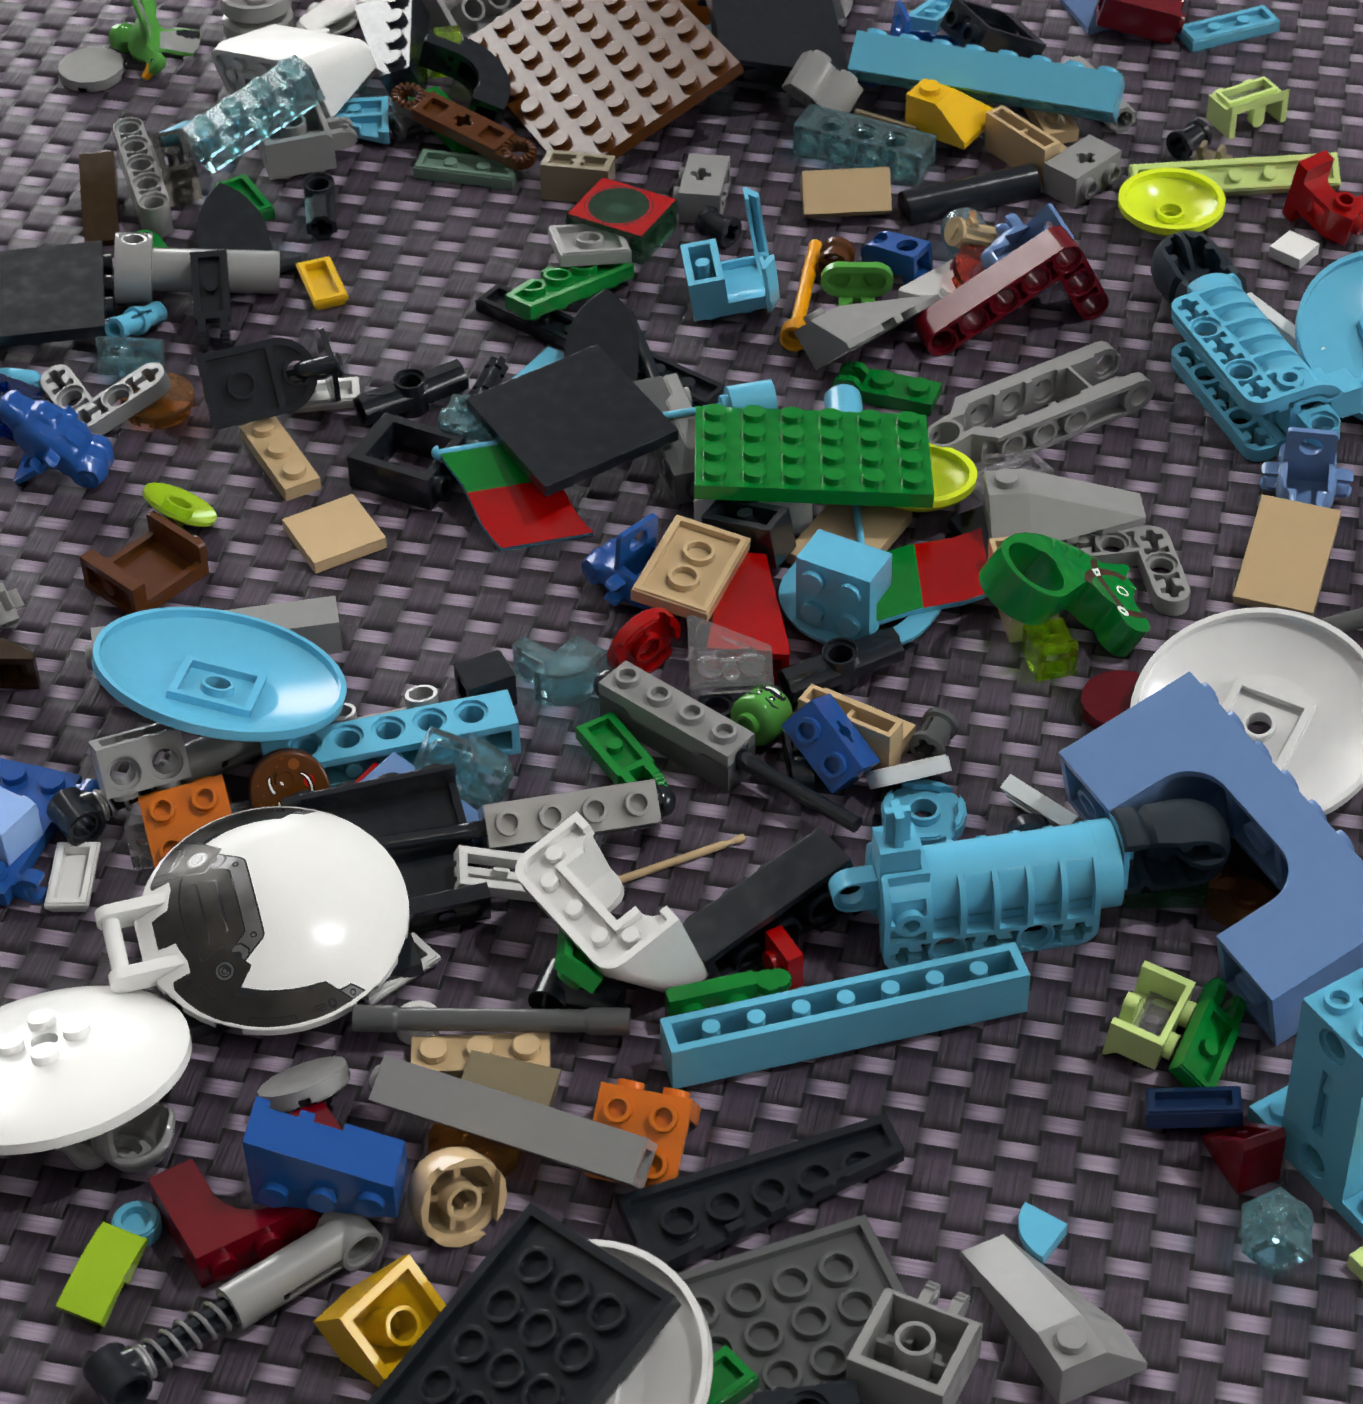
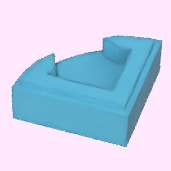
(1040, 1232)

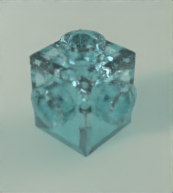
(459, 420)
(1276, 1231)

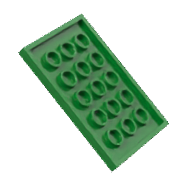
(812, 456)

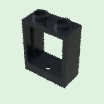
(990, 29)
(373, 473)

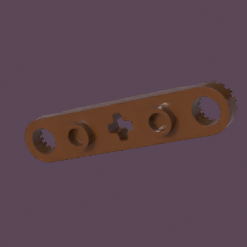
(481, 134)

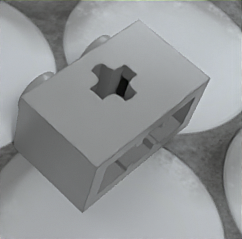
(1081, 171)
(702, 183)

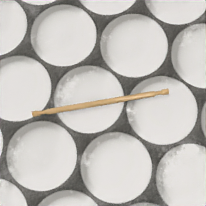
(681, 859)

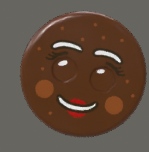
(284, 774)

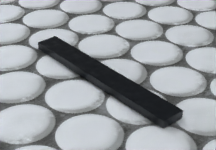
(554, 328)

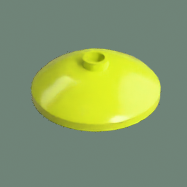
(1171, 201)
(952, 476)

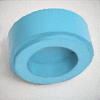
(139, 1218)

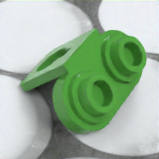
(856, 281)

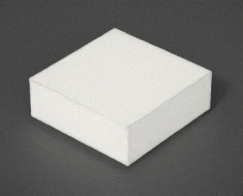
(1293, 250)

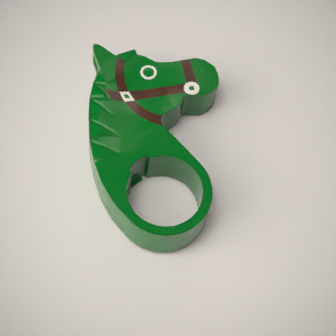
(1040, 576)

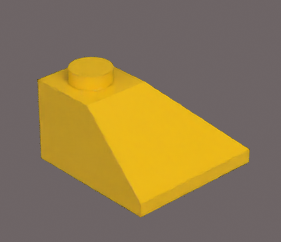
(945, 113)
(381, 1318)

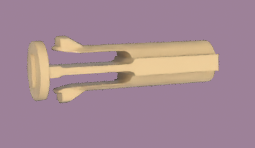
(960, 235)

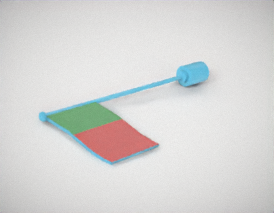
(514, 508)
(926, 573)

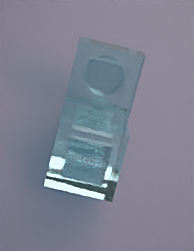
(562, 675)
(481, 767)

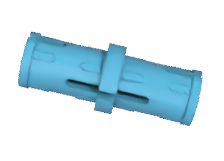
(136, 320)

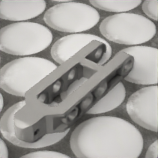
(1070, 380)

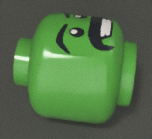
(762, 712)

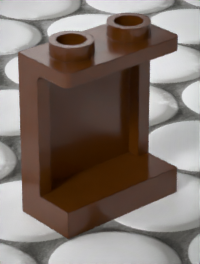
(148, 568)

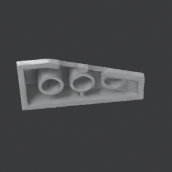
(850, 326)
(1055, 506)
(1055, 1326)

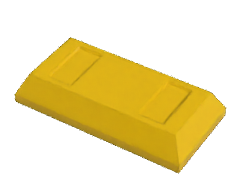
(322, 283)

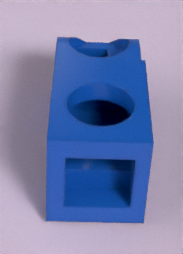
(900, 252)

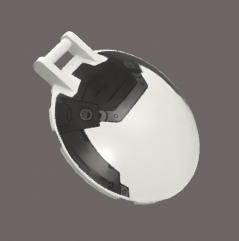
(264, 921)

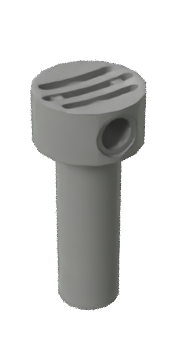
(146, 269)

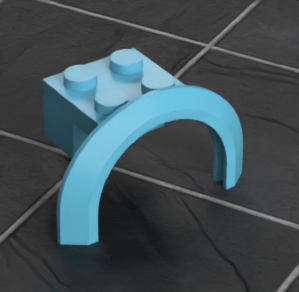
(736, 284)
(837, 588)

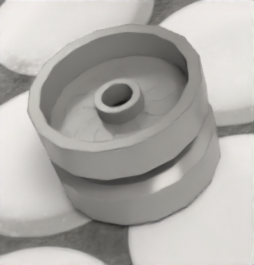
(250, 15)

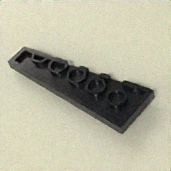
(734, 1199)

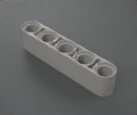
(143, 176)

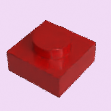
(784, 953)

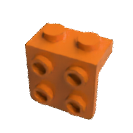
(180, 810)
(652, 1115)

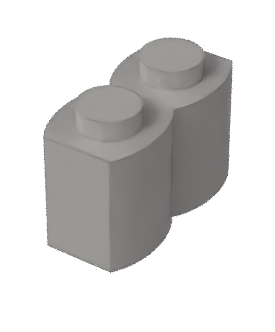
(820, 83)

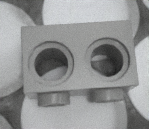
(139, 748)

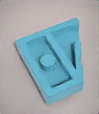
(368, 117)

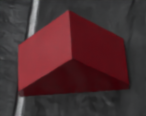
(1247, 1154)

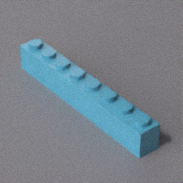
(989, 76)
(844, 1015)

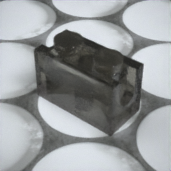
(181, 172)

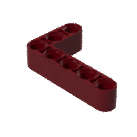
(1009, 284)

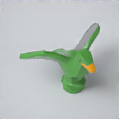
(148, 39)

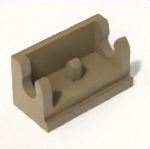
(570, 175)

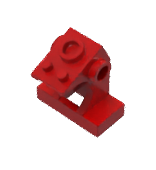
(1328, 212)

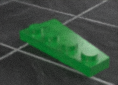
(564, 286)

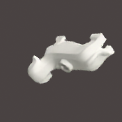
(330, 16)

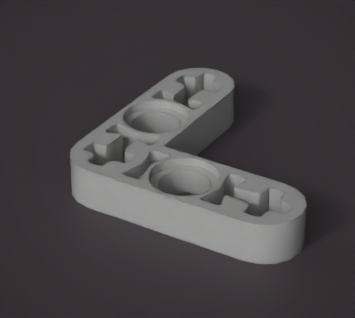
(149, 380)
(1137, 551)

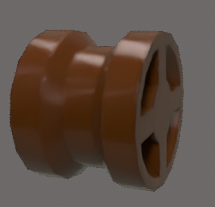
(835, 247)

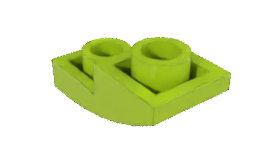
(101, 1273)

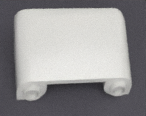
(336, 60)
(579, 891)

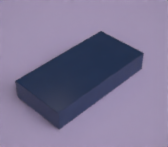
(1194, 1107)

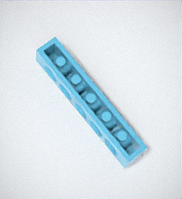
(354, 745)

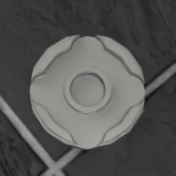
(91, 69)
(311, 1079)

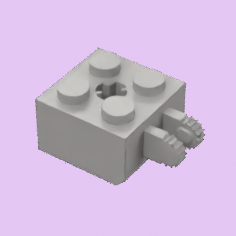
(306, 144)
(915, 1349)

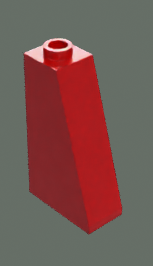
(754, 610)

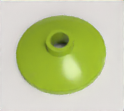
(179, 505)

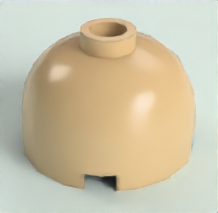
(456, 1195)

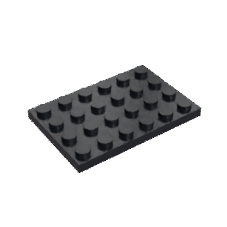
(534, 1325)

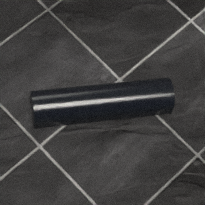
(973, 192)

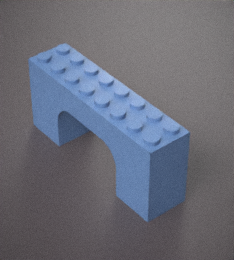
(1192, 748)

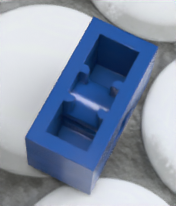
(830, 743)

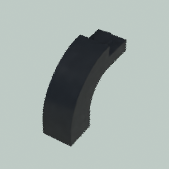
(472, 67)

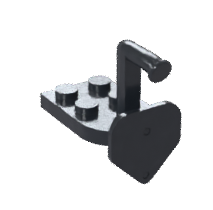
(256, 382)

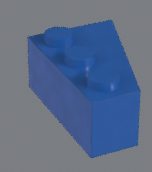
(322, 1167)

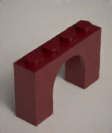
(1143, 18)
(223, 1238)

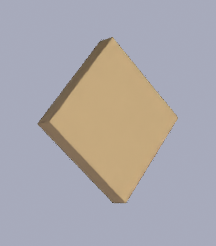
(334, 533)

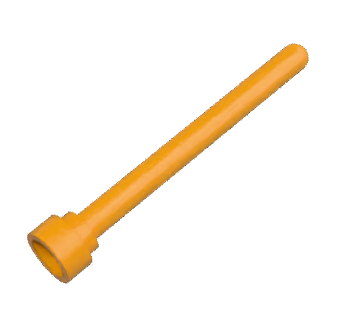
(787, 336)

